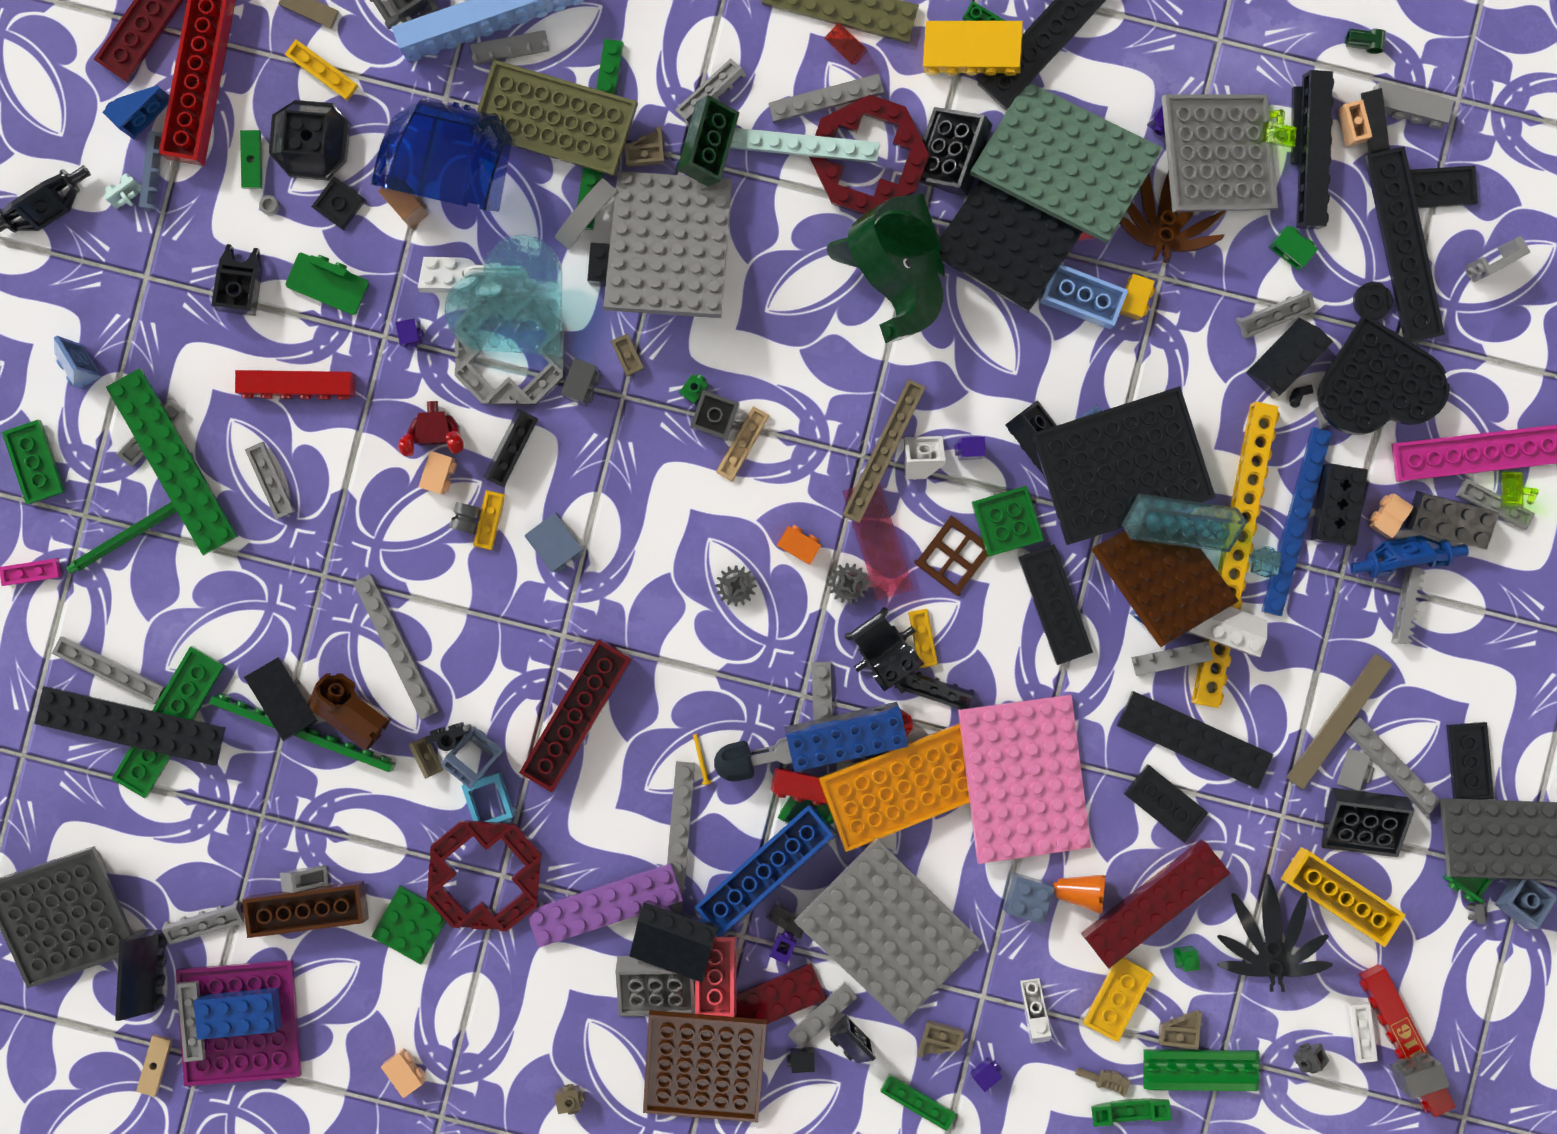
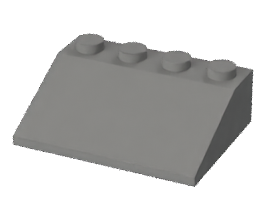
(649, 987)

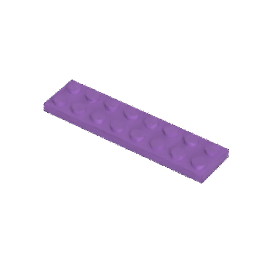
(603, 905)

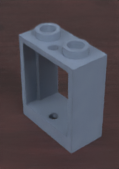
(463, 772)

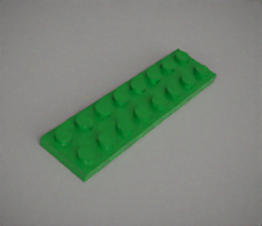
(180, 698)

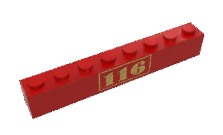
(1400, 1029)

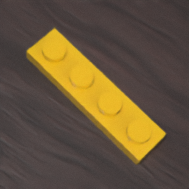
(321, 70)

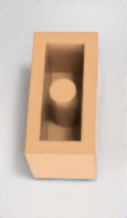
(1354, 123)
(437, 473)
(403, 1072)

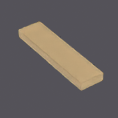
(742, 443)

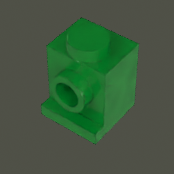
(693, 395)
(1186, 958)

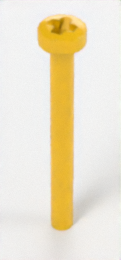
(701, 761)

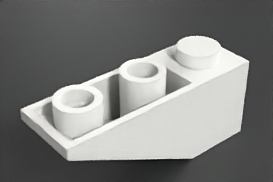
(1035, 1011)

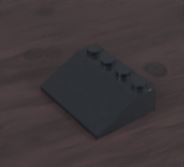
(953, 146)
(1366, 822)
(674, 940)
(140, 974)

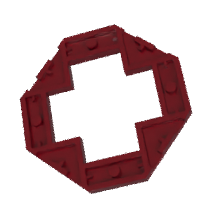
(906, 137)
(487, 835)

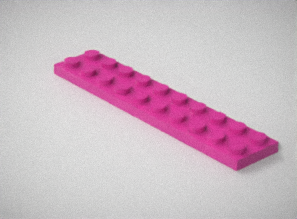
(1475, 453)

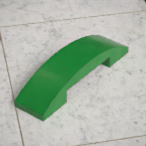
(1131, 1110)

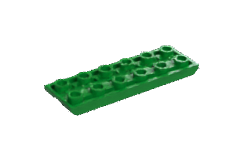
(1201, 1070)

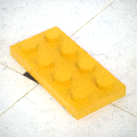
(1117, 999)

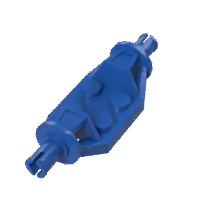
(1408, 552)

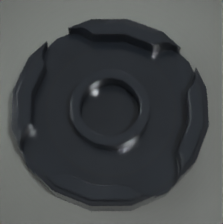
(1372, 300)

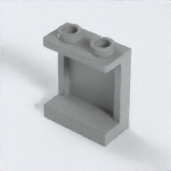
(1510, 252)

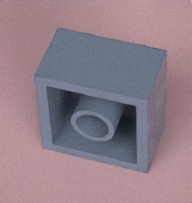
(1028, 898)
(1526, 902)

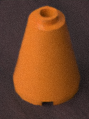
(1082, 891)

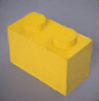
(1137, 297)

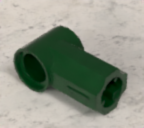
(1370, 40)

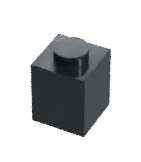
(801, 1060)

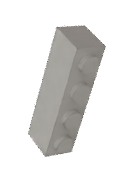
(1415, 106)

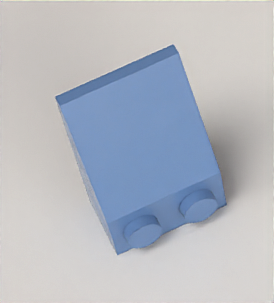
(75, 362)

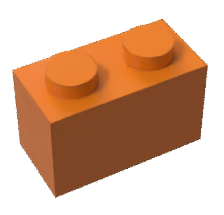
(798, 544)

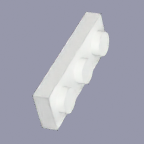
(1363, 1032)

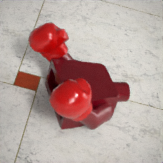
(432, 429)

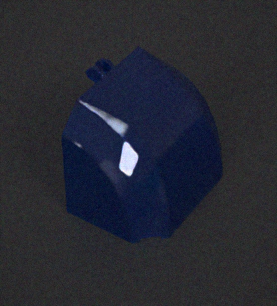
(445, 154)

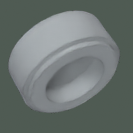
(269, 205)

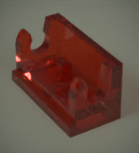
(846, 44)

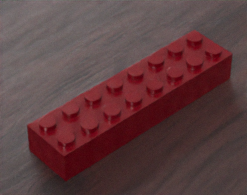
(575, 715)
(1155, 903)

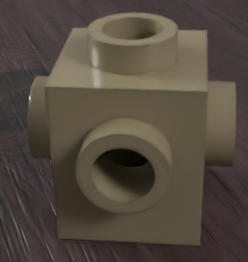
(569, 1099)

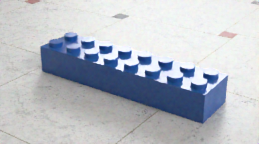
(767, 869)

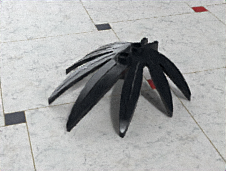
(1274, 955)

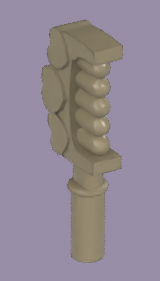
(1109, 1079)

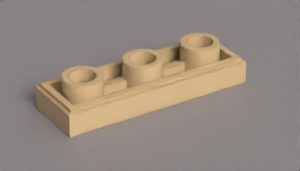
(152, 1075)

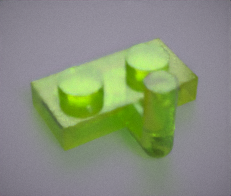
(1277, 132)
(1513, 491)

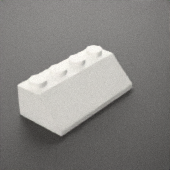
(1235, 630)

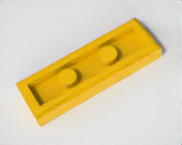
(489, 520)
(923, 637)

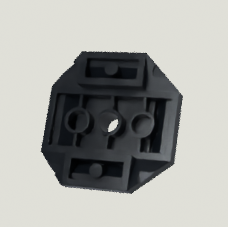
(323, 152)

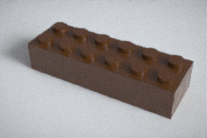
(306, 909)

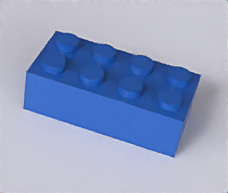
(237, 1013)

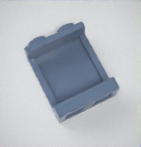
(554, 543)

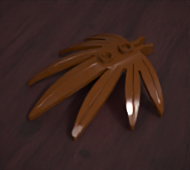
(1164, 230)

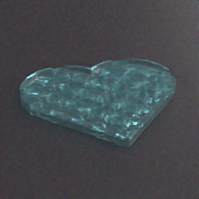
(512, 302)

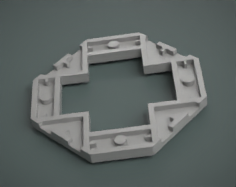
(508, 391)

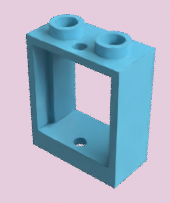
(498, 778)

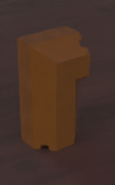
(347, 710)

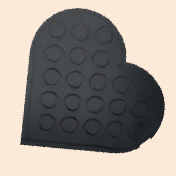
(1379, 380)

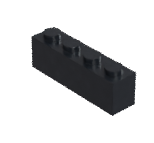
(510, 448)

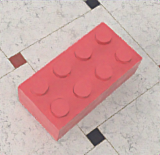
(719, 988)

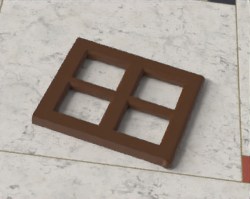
(954, 556)

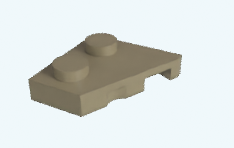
(646, 150)
(1181, 1031)
(940, 1038)

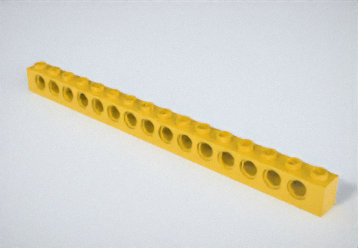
(1270, 415)

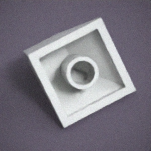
(923, 456)

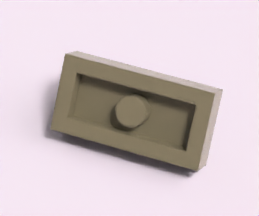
(627, 355)
(425, 758)

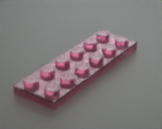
(881, 548)

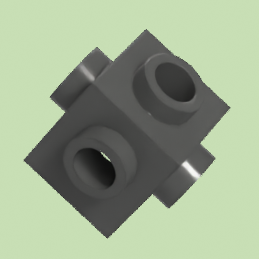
(1311, 1058)

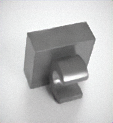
(1480, 912)

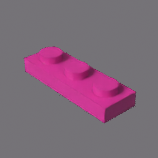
(30, 572)

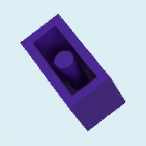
(970, 448)

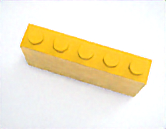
(973, 47)

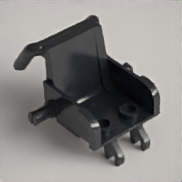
(885, 651)

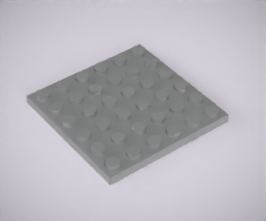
(1219, 152)

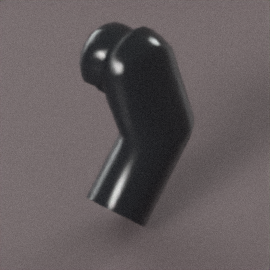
(1298, 393)

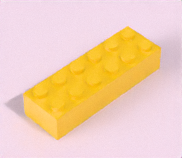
(1343, 896)

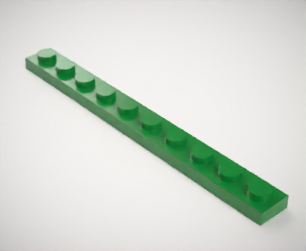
(606, 82)
(312, 735)

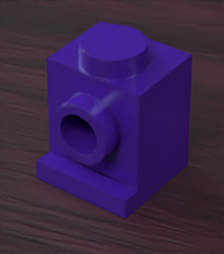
(779, 953)

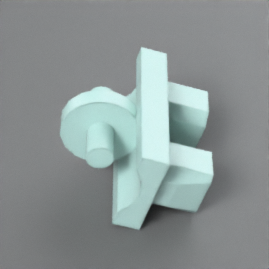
(123, 193)

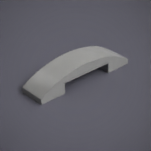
(585, 213)

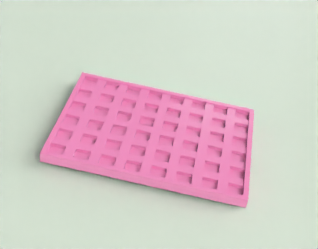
(1024, 778)

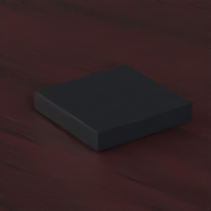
(338, 203)

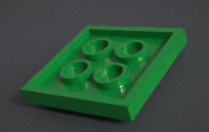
(1007, 521)
(409, 925)

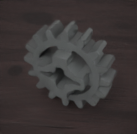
(837, 588)
(748, 590)

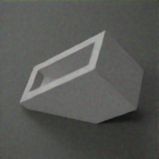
(303, 879)

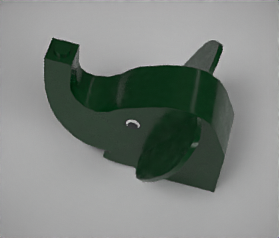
(900, 259)

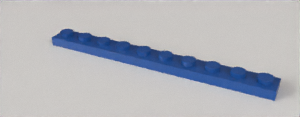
(1297, 520)

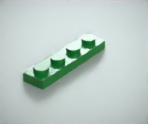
(918, 1102)

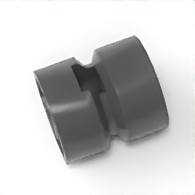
(464, 517)

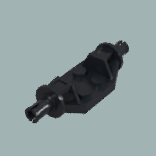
(43, 202)

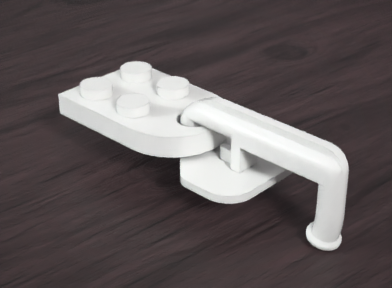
(442, 273)

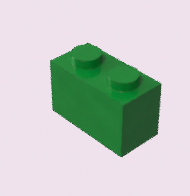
(1293, 247)

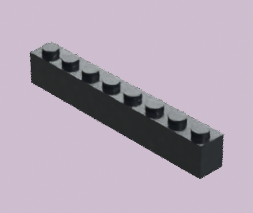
(1315, 149)

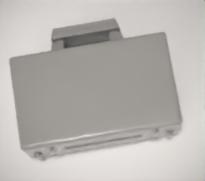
(1354, 770)

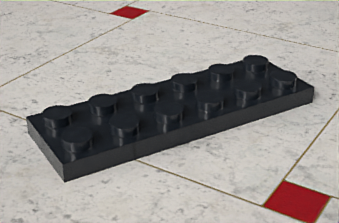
(1055, 604)

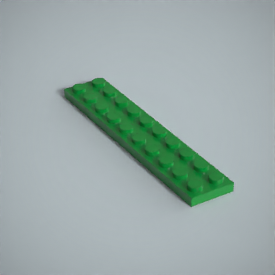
(171, 461)

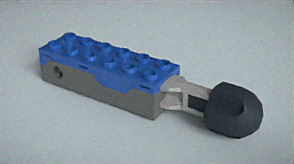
(822, 742)

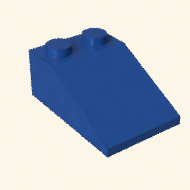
(136, 110)

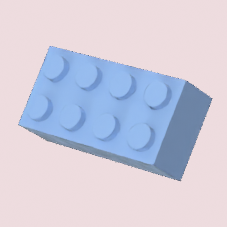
(1084, 296)

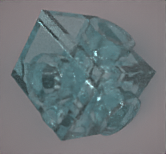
(1266, 562)

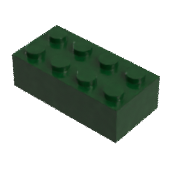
(708, 141)

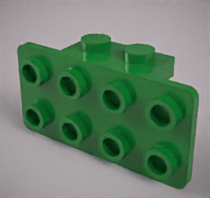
(327, 282)

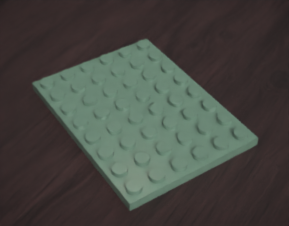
(1066, 161)

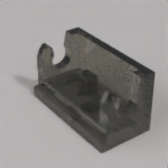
(785, 919)

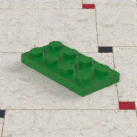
(33, 462)

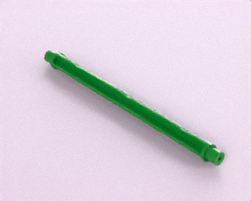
(121, 538)

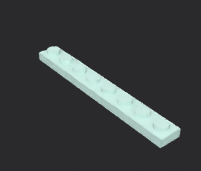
(805, 145)

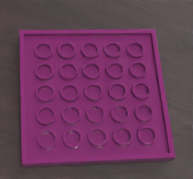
(254, 1055)

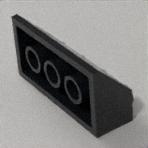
(1289, 357)
(1027, 422)

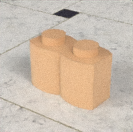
(1390, 515)

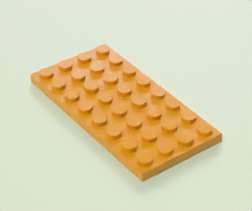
(897, 788)

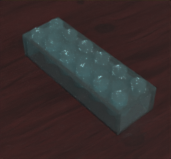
(1183, 523)

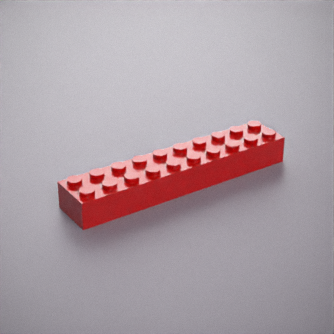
(196, 80)

